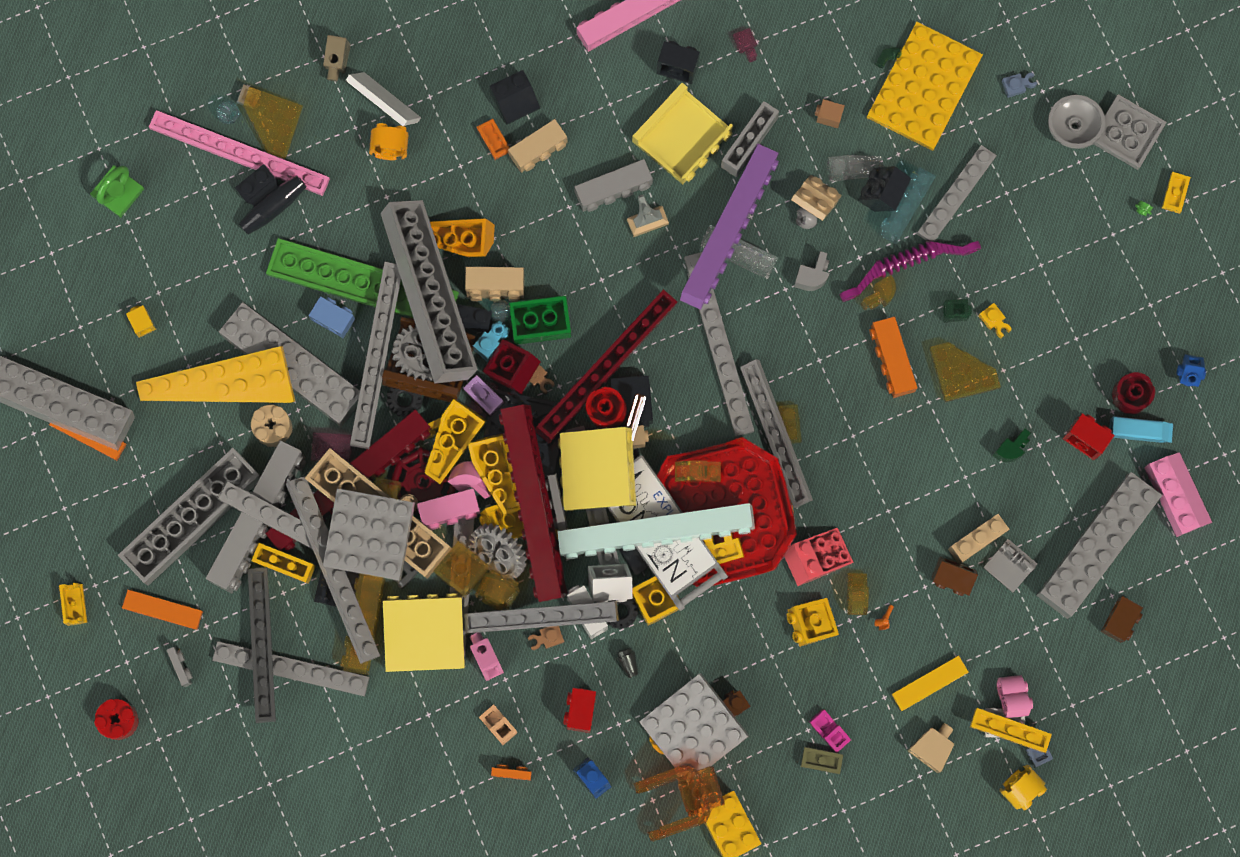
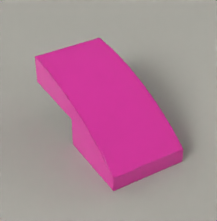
(829, 730)

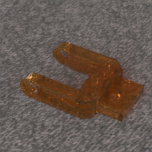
(698, 791)

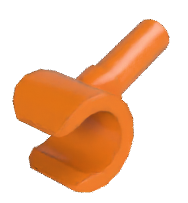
(883, 623)

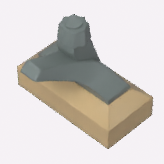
(647, 219)

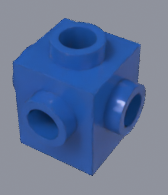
(1191, 370)

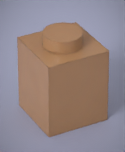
(829, 113)

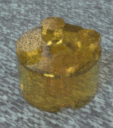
(497, 591)

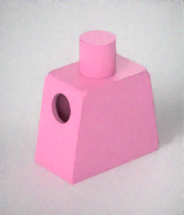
(487, 661)

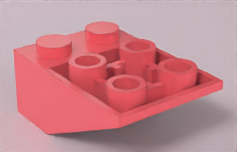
(817, 556)

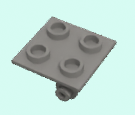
(1010, 565)

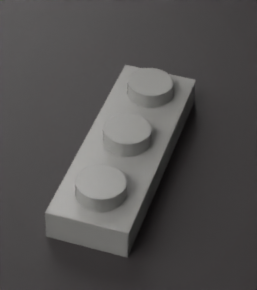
(552, 485)

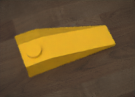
(457, 429)
(491, 463)

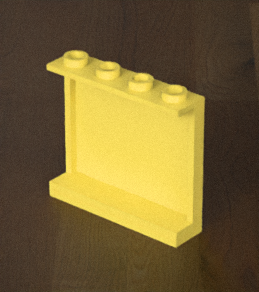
(682, 135)
(597, 468)
(423, 633)

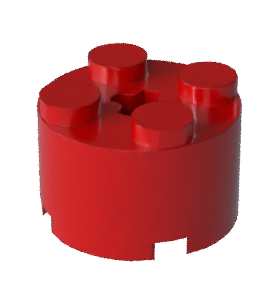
(602, 398)
(121, 709)

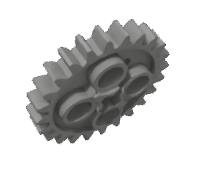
(412, 365)
(498, 550)

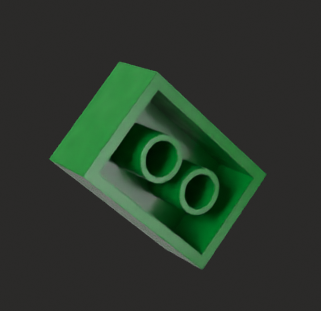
(540, 320)

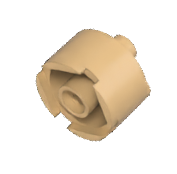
(262, 419)

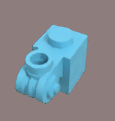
(489, 341)

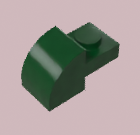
(1011, 451)

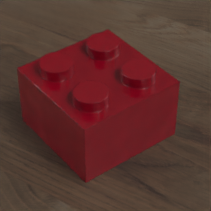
(512, 366)

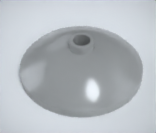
(1076, 111)

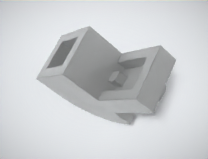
(810, 278)

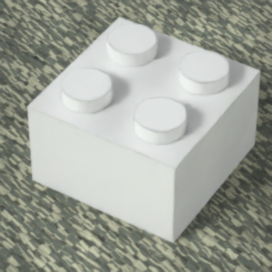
(610, 582)

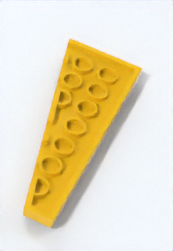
(245, 378)

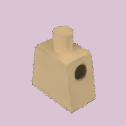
(933, 747)

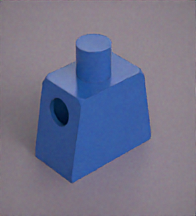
(592, 777)

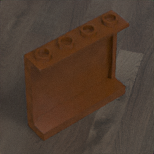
(443, 391)

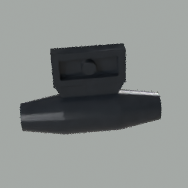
(266, 197)

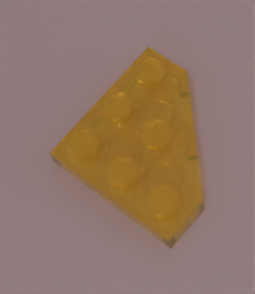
(272, 119)
(961, 373)

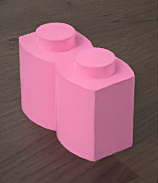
(1014, 696)

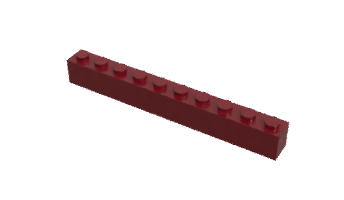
(606, 366)
(370, 464)

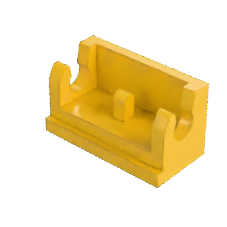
(73, 604)

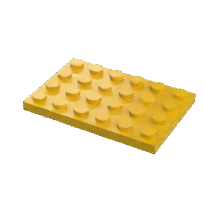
(924, 86)

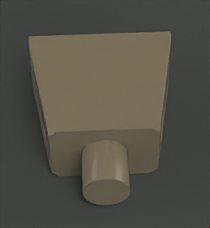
(338, 49)

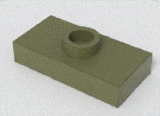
(821, 760)

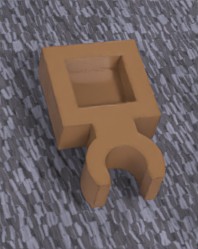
(539, 378)
(549, 637)

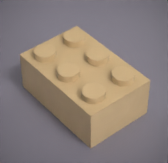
(495, 283)

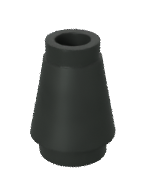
(628, 662)

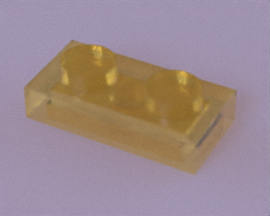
(790, 418)

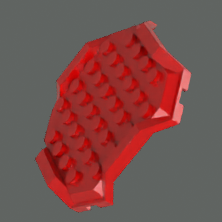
(746, 477)

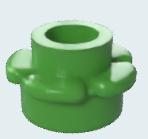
(1143, 208)

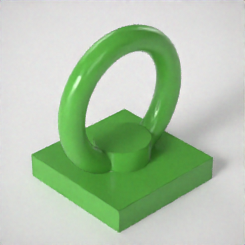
(117, 190)

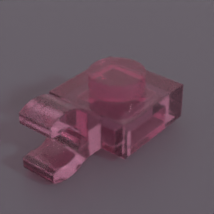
(746, 42)

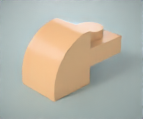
(498, 724)

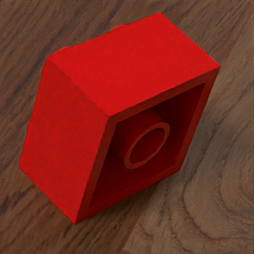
(1088, 436)
(581, 710)

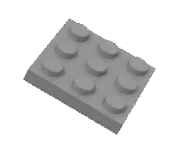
(1129, 132)

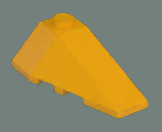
(464, 237)

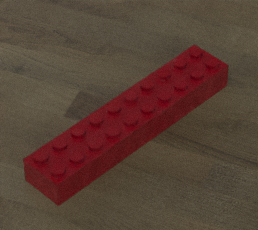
(533, 503)

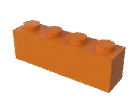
(893, 357)

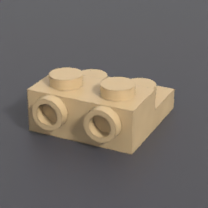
(816, 197)

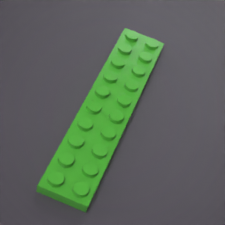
(332, 275)

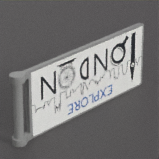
(674, 564)

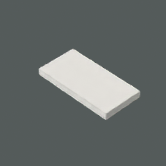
(383, 98)

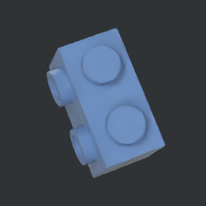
(331, 316)

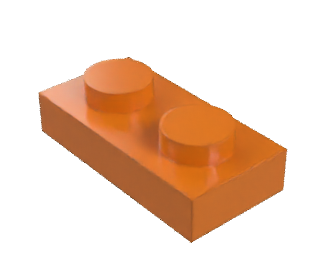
(503, 771)

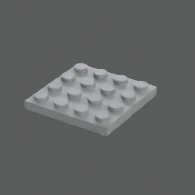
(368, 534)
(694, 726)

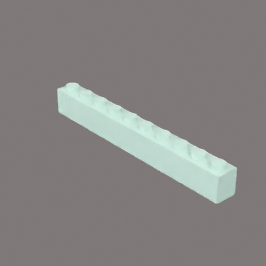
(656, 530)

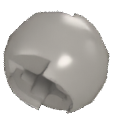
(805, 219)

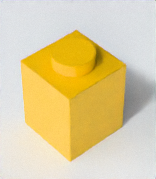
(140, 320)

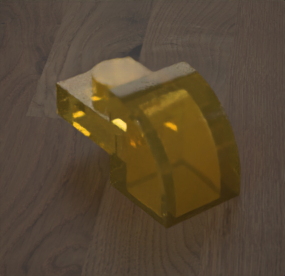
(884, 292)
(857, 594)

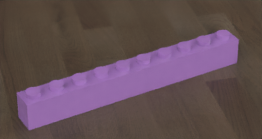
(729, 227)

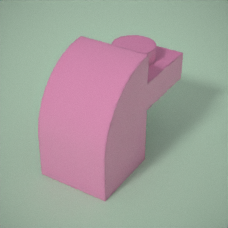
(466, 476)

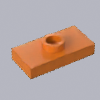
(493, 139)

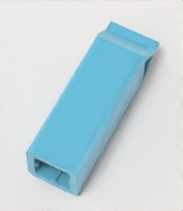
(1141, 429)

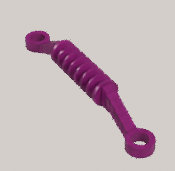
(932, 249)

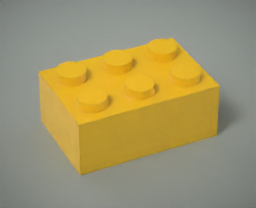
(732, 828)

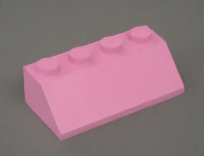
(1179, 494)

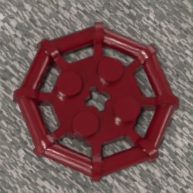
(414, 475)

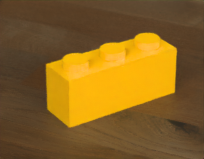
(283, 563)

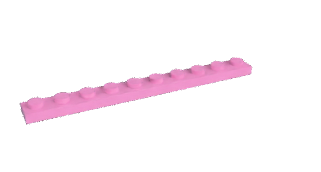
(236, 151)

